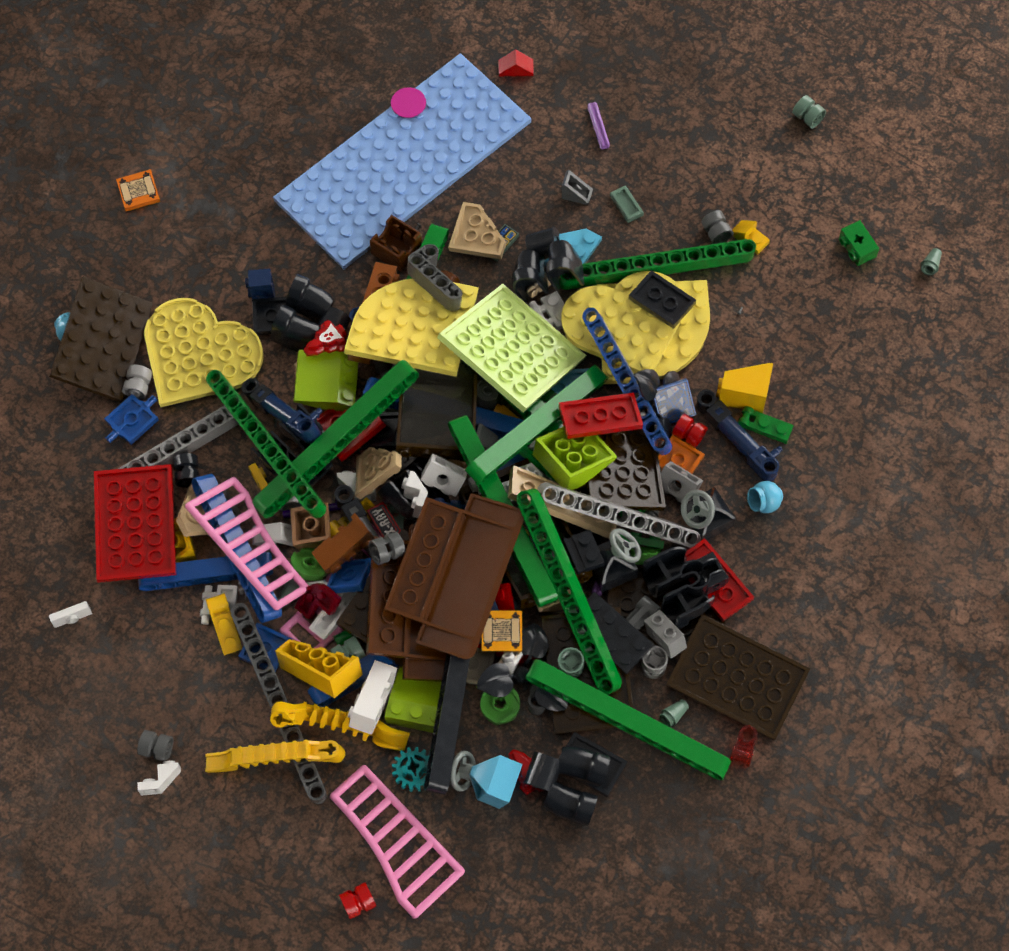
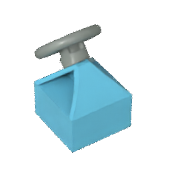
(491, 779)

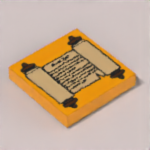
(503, 632)

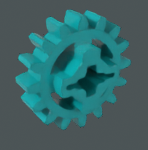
(405, 771)

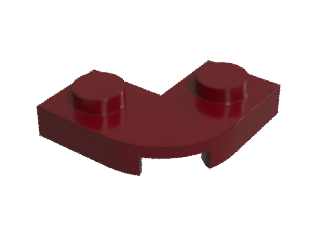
(318, 596)

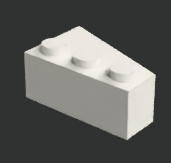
(373, 697)

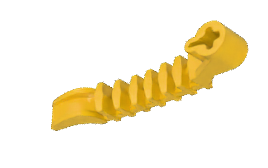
(296, 713)
(244, 756)

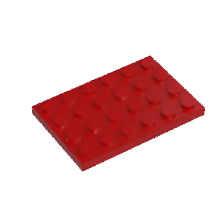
(134, 523)

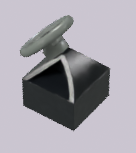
(706, 513)
(619, 563)

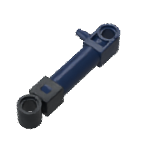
(267, 401)
(721, 419)

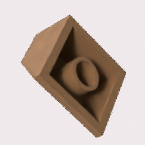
(309, 531)

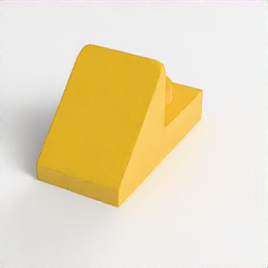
(747, 230)

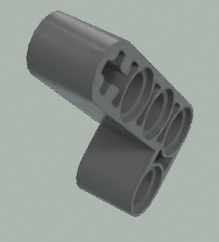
(423, 270)

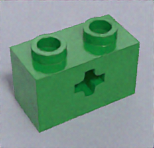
(858, 243)

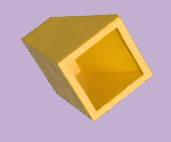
(745, 387)

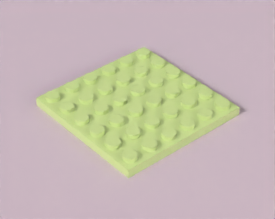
(512, 347)

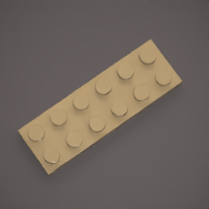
(524, 480)

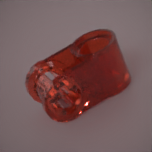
(744, 748)

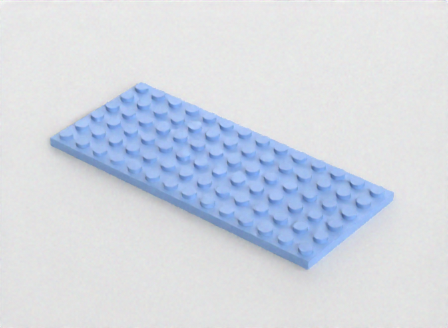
(401, 162)

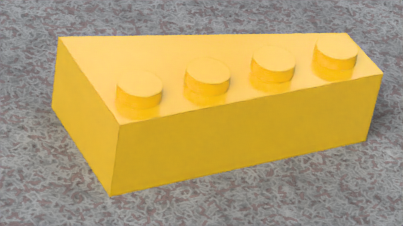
(319, 668)

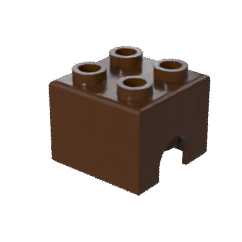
(396, 243)

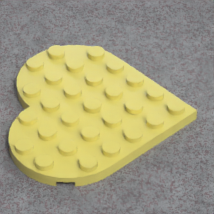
(635, 330)
(189, 343)

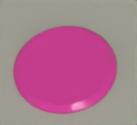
(408, 102)

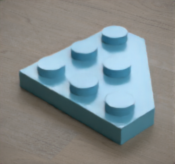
(583, 242)

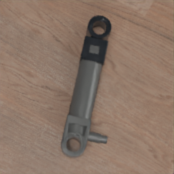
(351, 506)

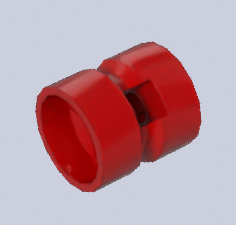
(689, 430)
(357, 900)

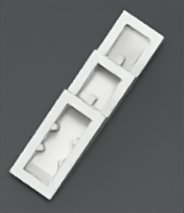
(326, 624)

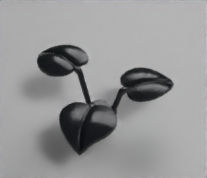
(648, 383)
(499, 683)

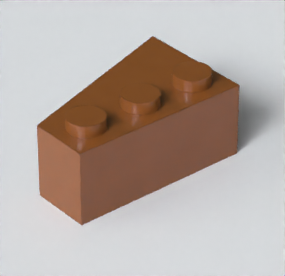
(343, 545)

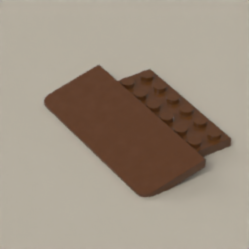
(455, 571)
(396, 635)

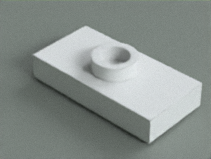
(70, 615)

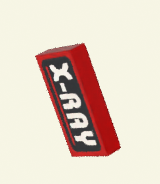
(383, 519)

